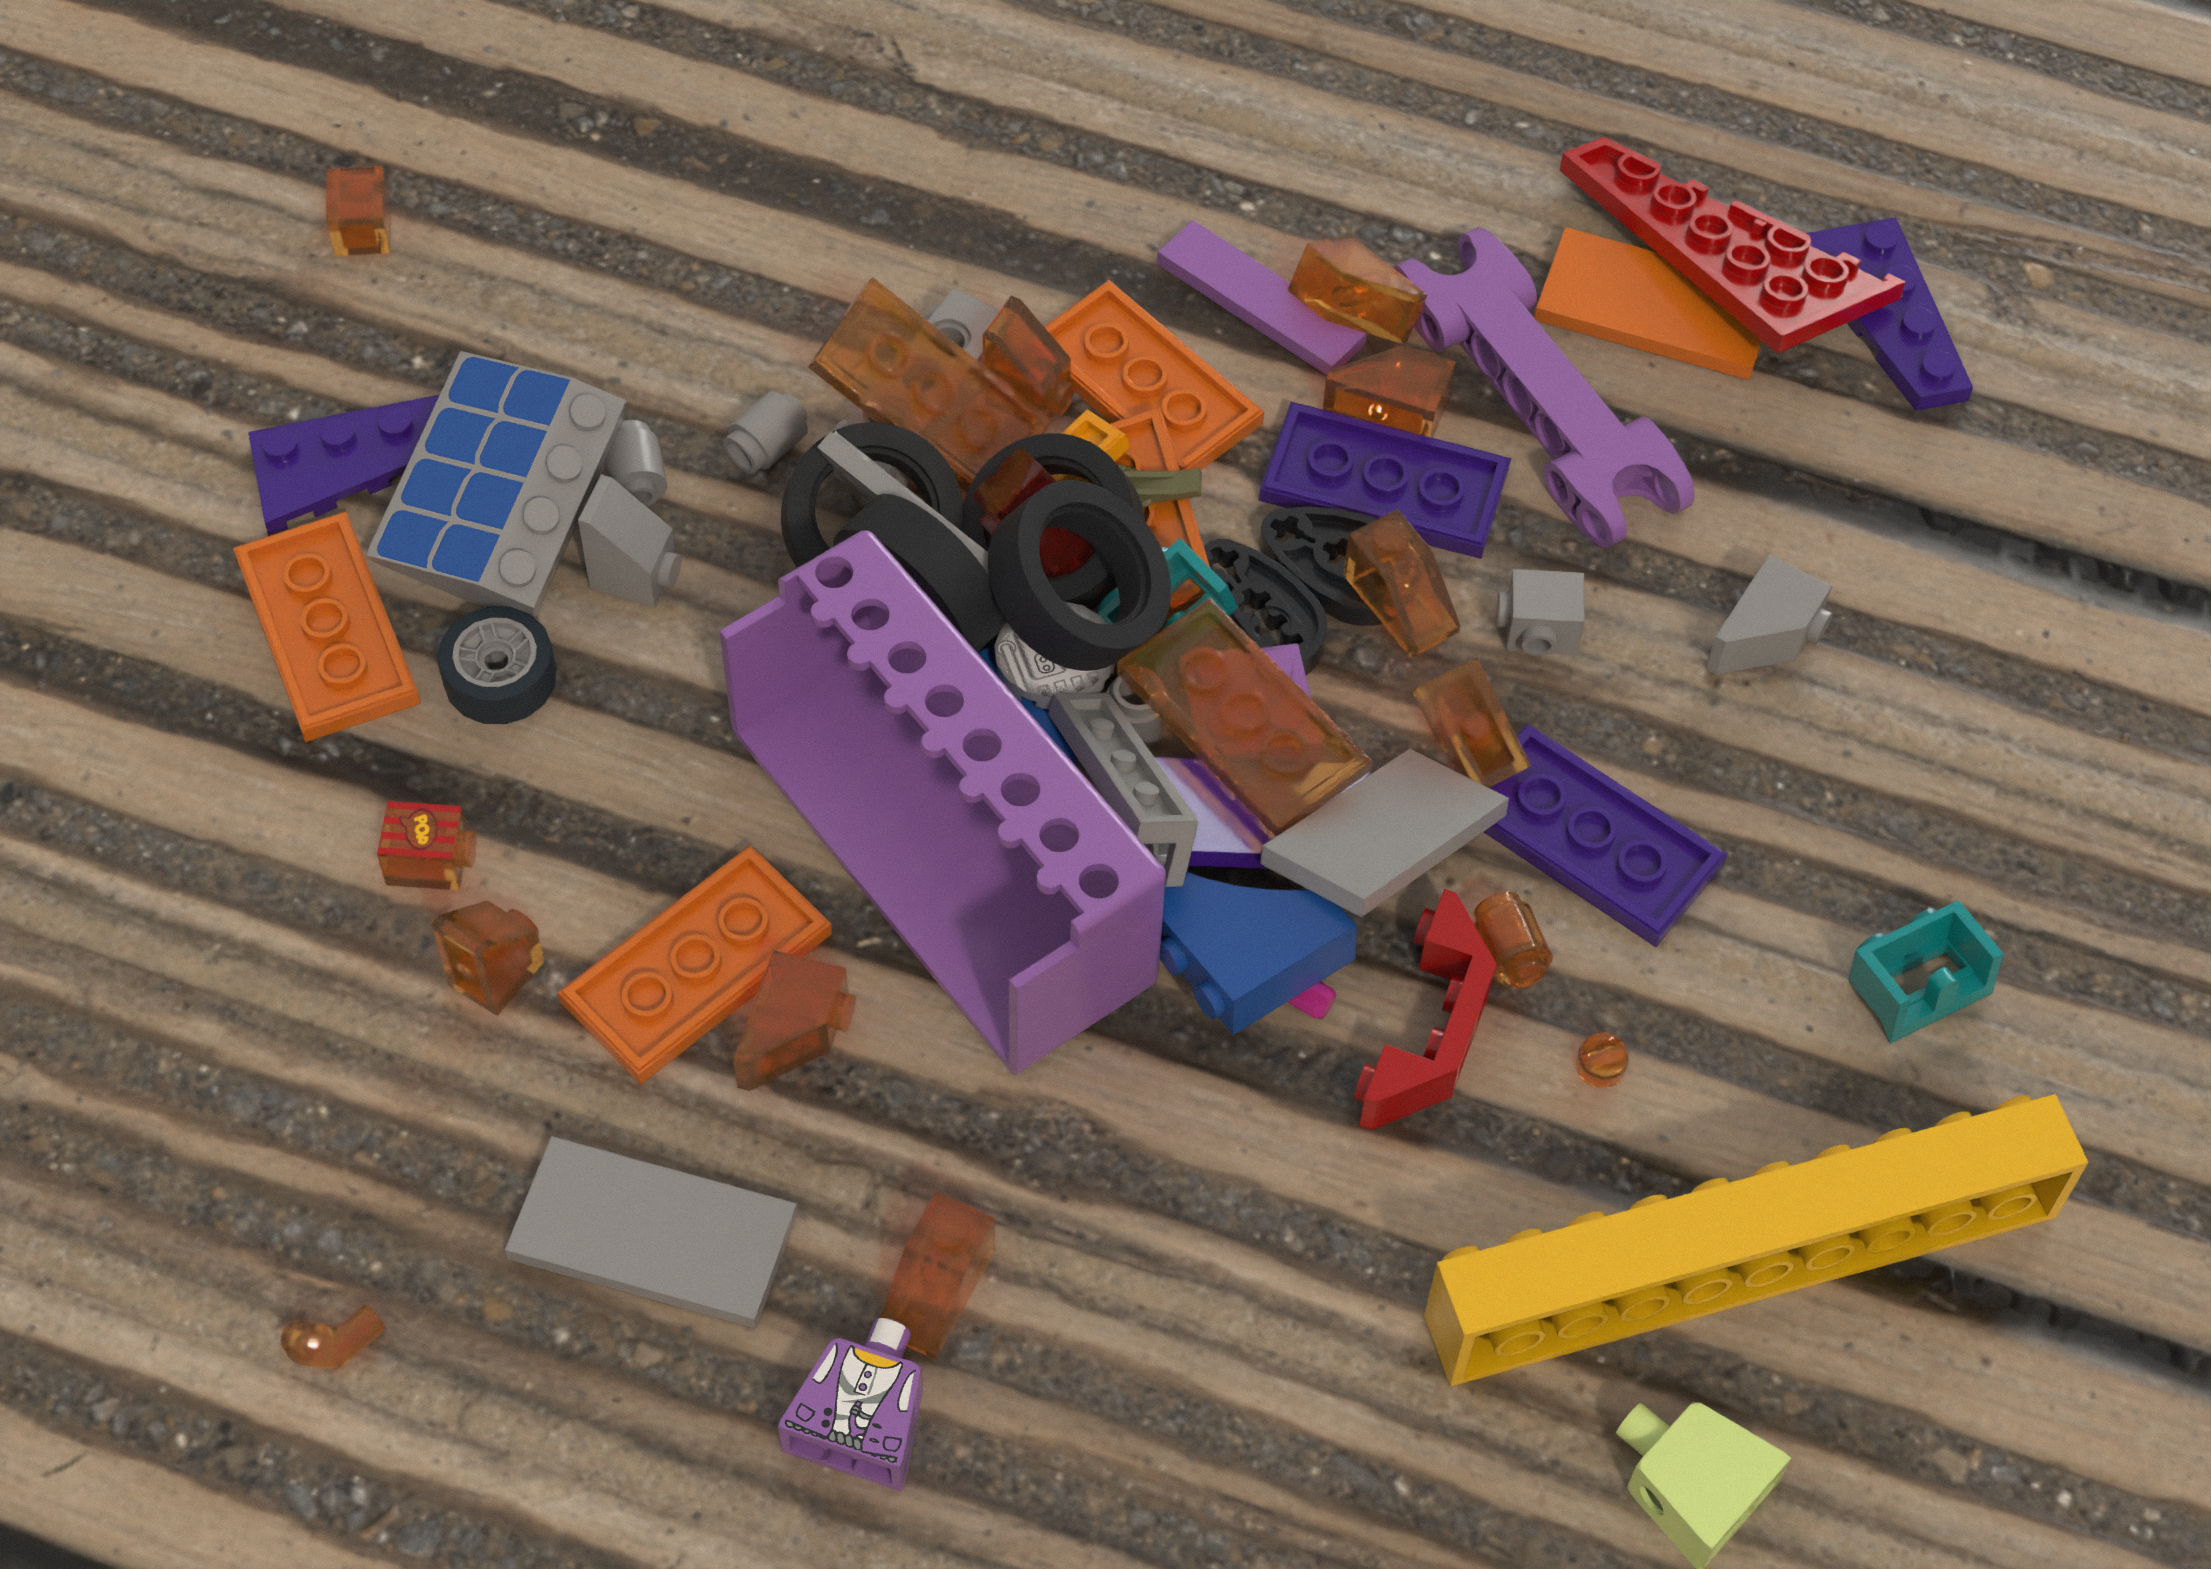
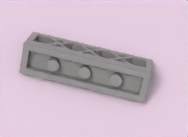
(1128, 777)

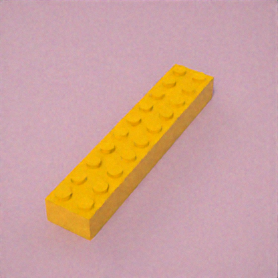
(1751, 1237)

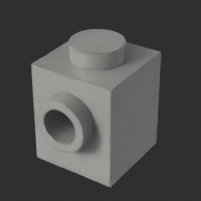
(1542, 612)

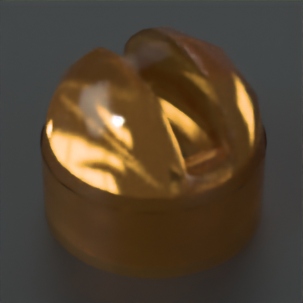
(1607, 1068)

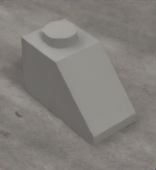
(626, 545)
(1772, 619)

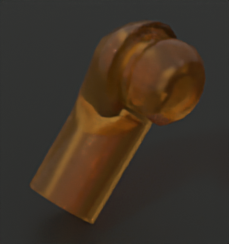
(330, 1345)

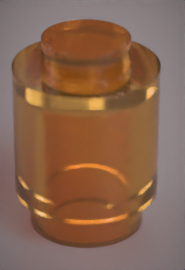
(1513, 939)

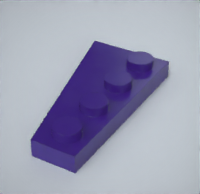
(1909, 332)
(332, 457)

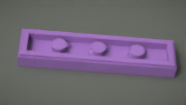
(1257, 297)

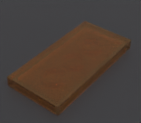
(923, 381)
(1244, 717)

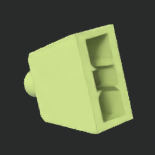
(1699, 1476)

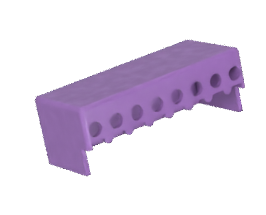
(945, 801)

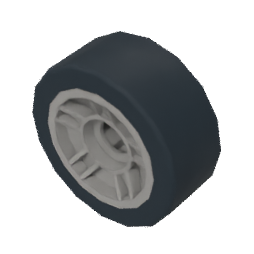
(504, 641)

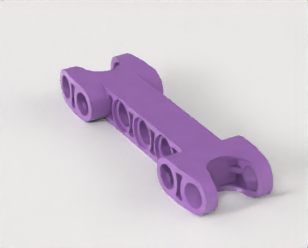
(1589, 446)

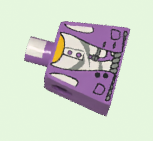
(859, 1407)

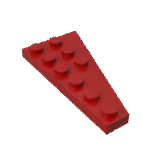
(1732, 253)

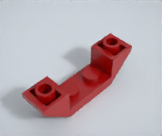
(1408, 1082)

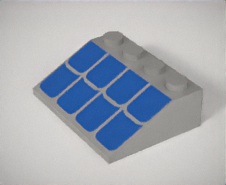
(498, 482)

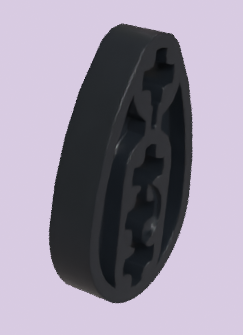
(1320, 537)
(1270, 585)

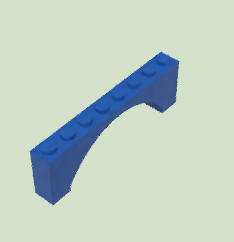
(1237, 943)

